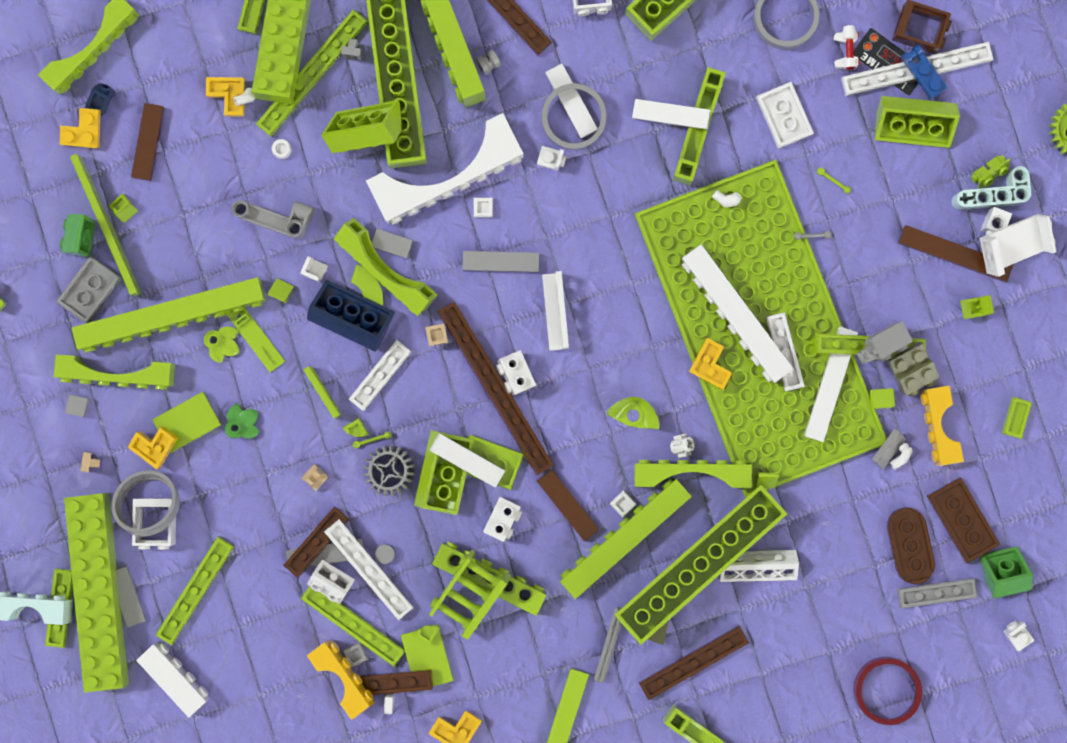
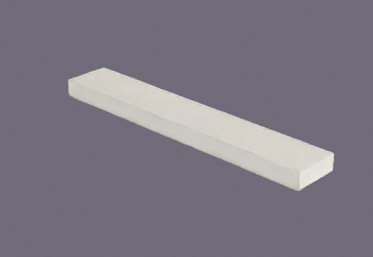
(828, 392)
(368, 569)

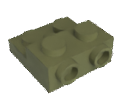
(913, 369)

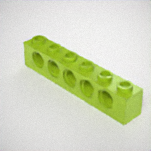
(512, 596)

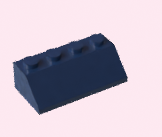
(350, 315)

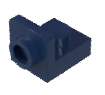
(100, 97)

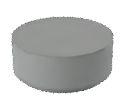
(385, 554)

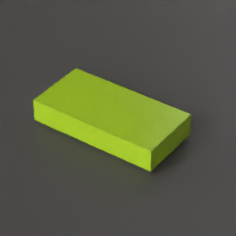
(251, 16)
(1016, 418)

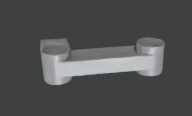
(300, 215)

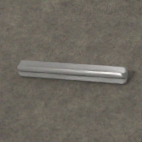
(608, 648)

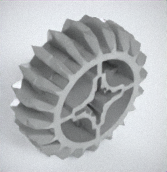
(403, 477)

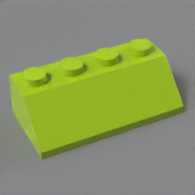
(916, 121)
(363, 127)
(440, 480)

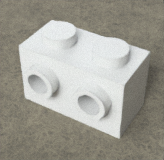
(518, 372)
(505, 520)
(330, 582)

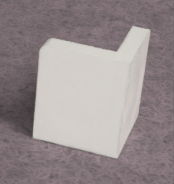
(314, 269)

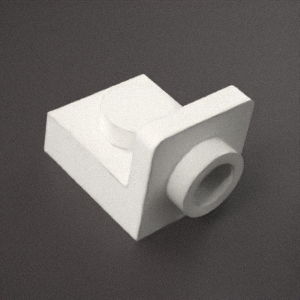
(551, 158)
(1018, 635)

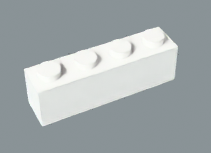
(173, 678)

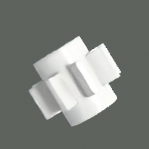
(682, 445)

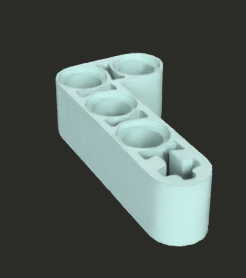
(990, 194)

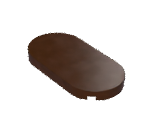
(910, 545)

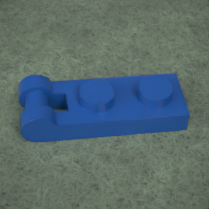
(924, 72)

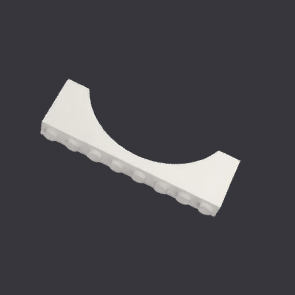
(402, 199)

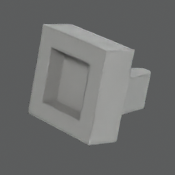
(352, 51)

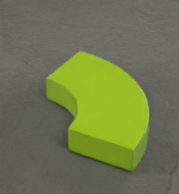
(368, 285)

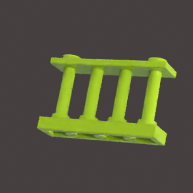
(478, 610)

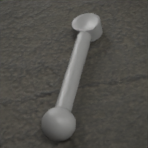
(827, 234)

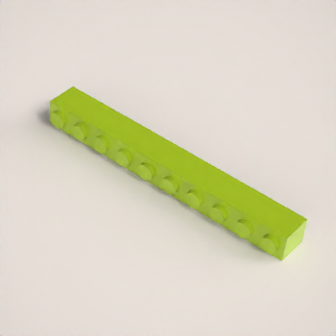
(169, 314)

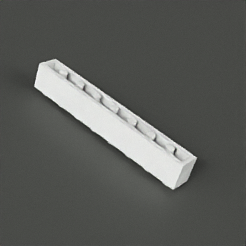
(737, 314)

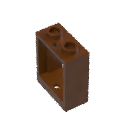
(925, 11)

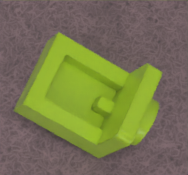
(977, 307)

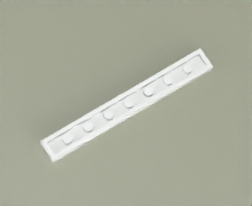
(899, 73)

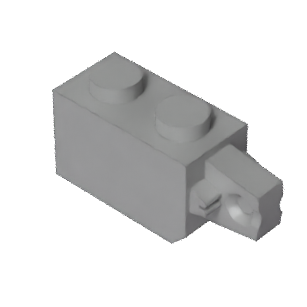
(885, 342)

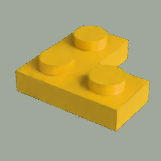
(227, 88)
(86, 134)
(705, 366)
(154, 450)
(461, 733)

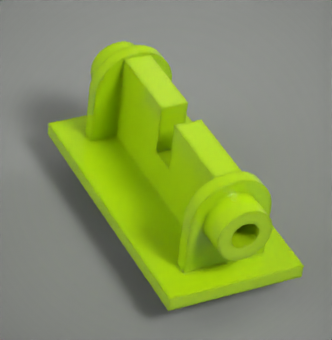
(997, 167)

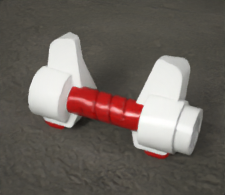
(847, 37)

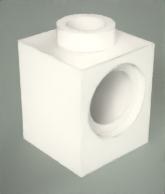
(997, 214)

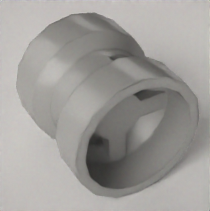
(488, 62)

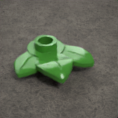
(243, 420)

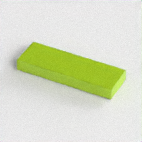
(322, 391)

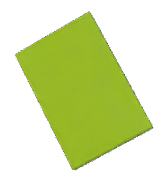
(189, 420)
(500, 456)
(425, 656)

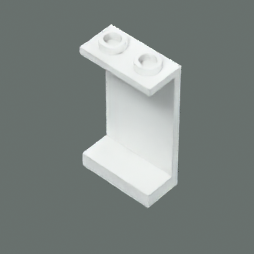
(1017, 243)

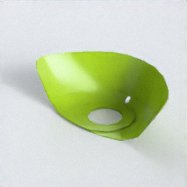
(647, 415)

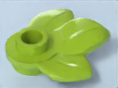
(225, 344)

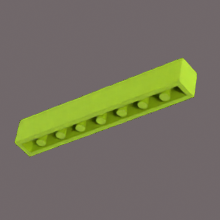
(625, 538)

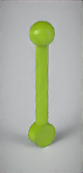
(820, 171)
(357, 444)

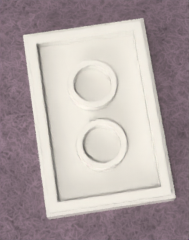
(784, 115)

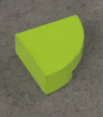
(356, 429)
(427, 633)

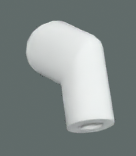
(245, 98)
(728, 200)
(903, 458)

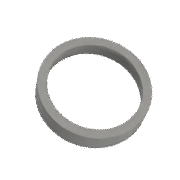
(779, 44)
(573, 146)
(127, 485)

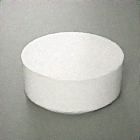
(281, 149)

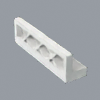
(555, 311)
(760, 562)

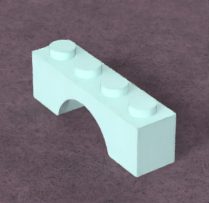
(53, 610)

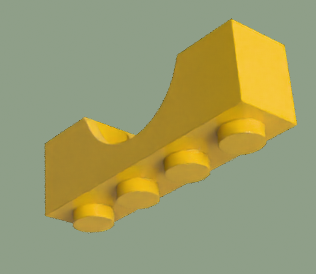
(944, 449)
(356, 697)

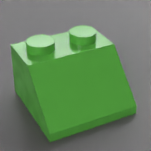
(78, 235)
(1006, 572)

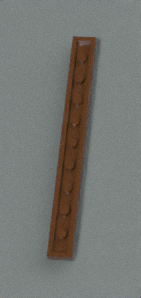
(495, 388)

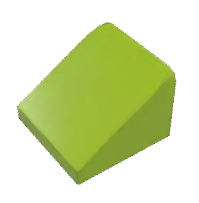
(123, 208)
(281, 290)
(882, 398)
(767, 480)

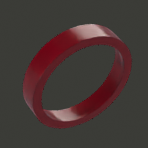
(857, 689)

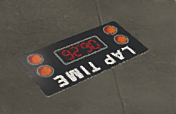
(879, 52)

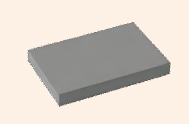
(89, 290)

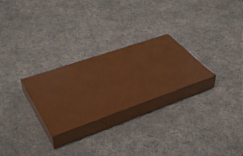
(963, 520)

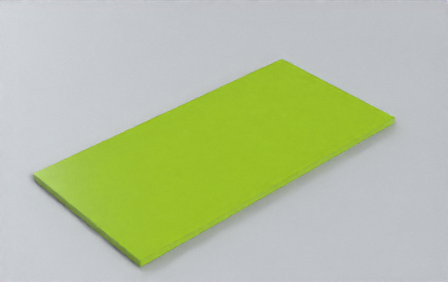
(772, 276)

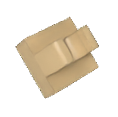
(436, 335)
(88, 462)
(315, 477)

